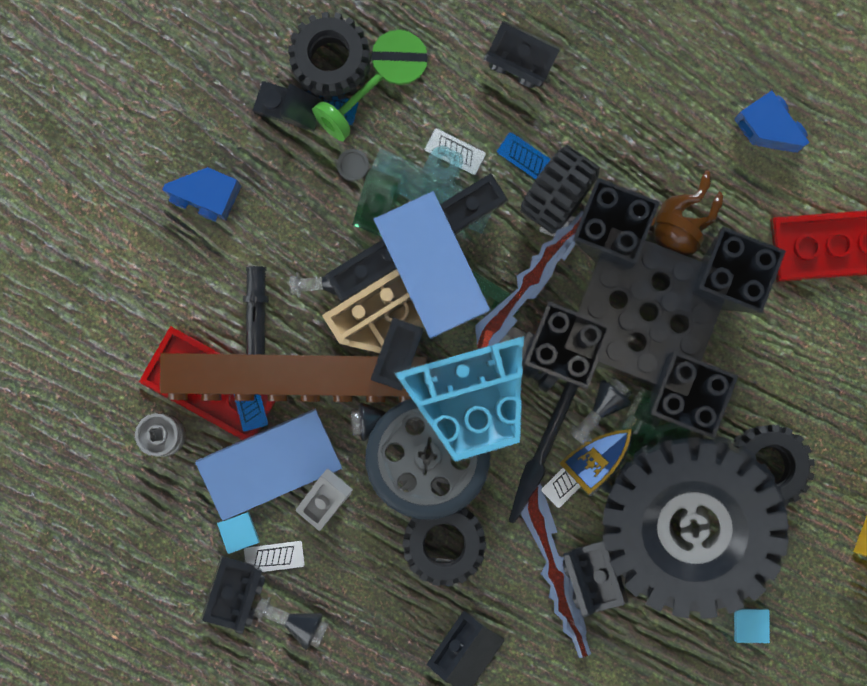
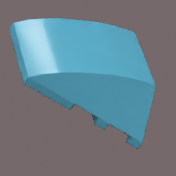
(471, 398)

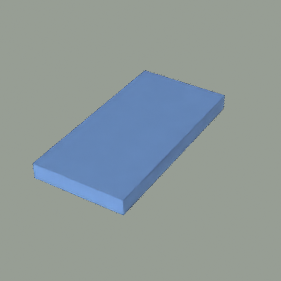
(431, 265)
(268, 464)

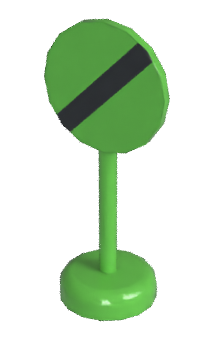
(396, 58)

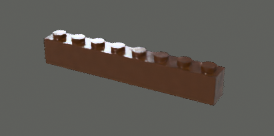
(274, 377)

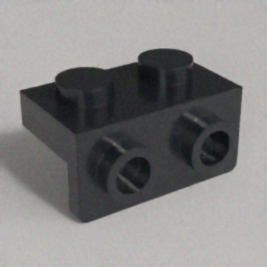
(521, 55)
(593, 579)
(233, 594)

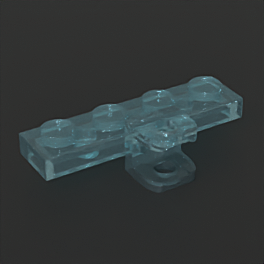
(432, 177)

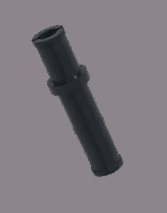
(255, 310)

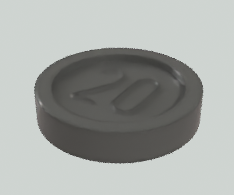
(352, 165)

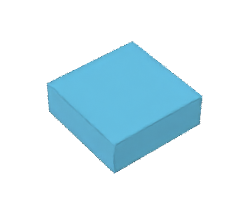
(238, 532)
(751, 626)

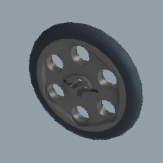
(421, 501)

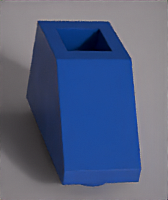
(771, 126)
(206, 190)

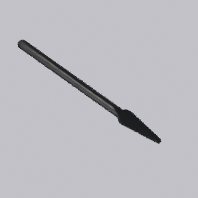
(535, 469)

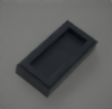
(396, 352)

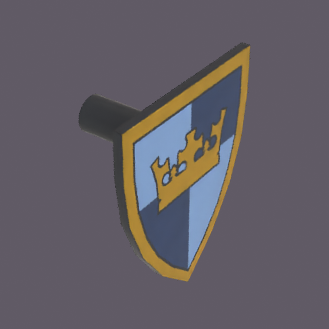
(598, 460)

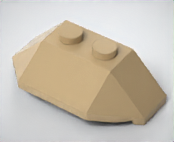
(368, 314)

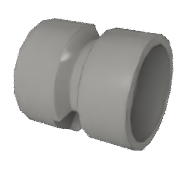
(160, 435)

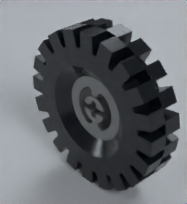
(697, 570)

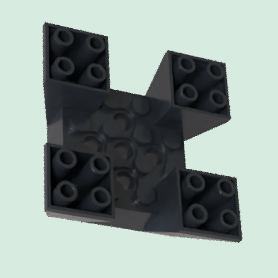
(730, 277)

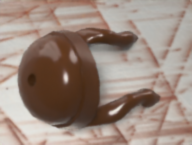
(680, 232)

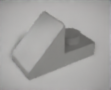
(324, 499)

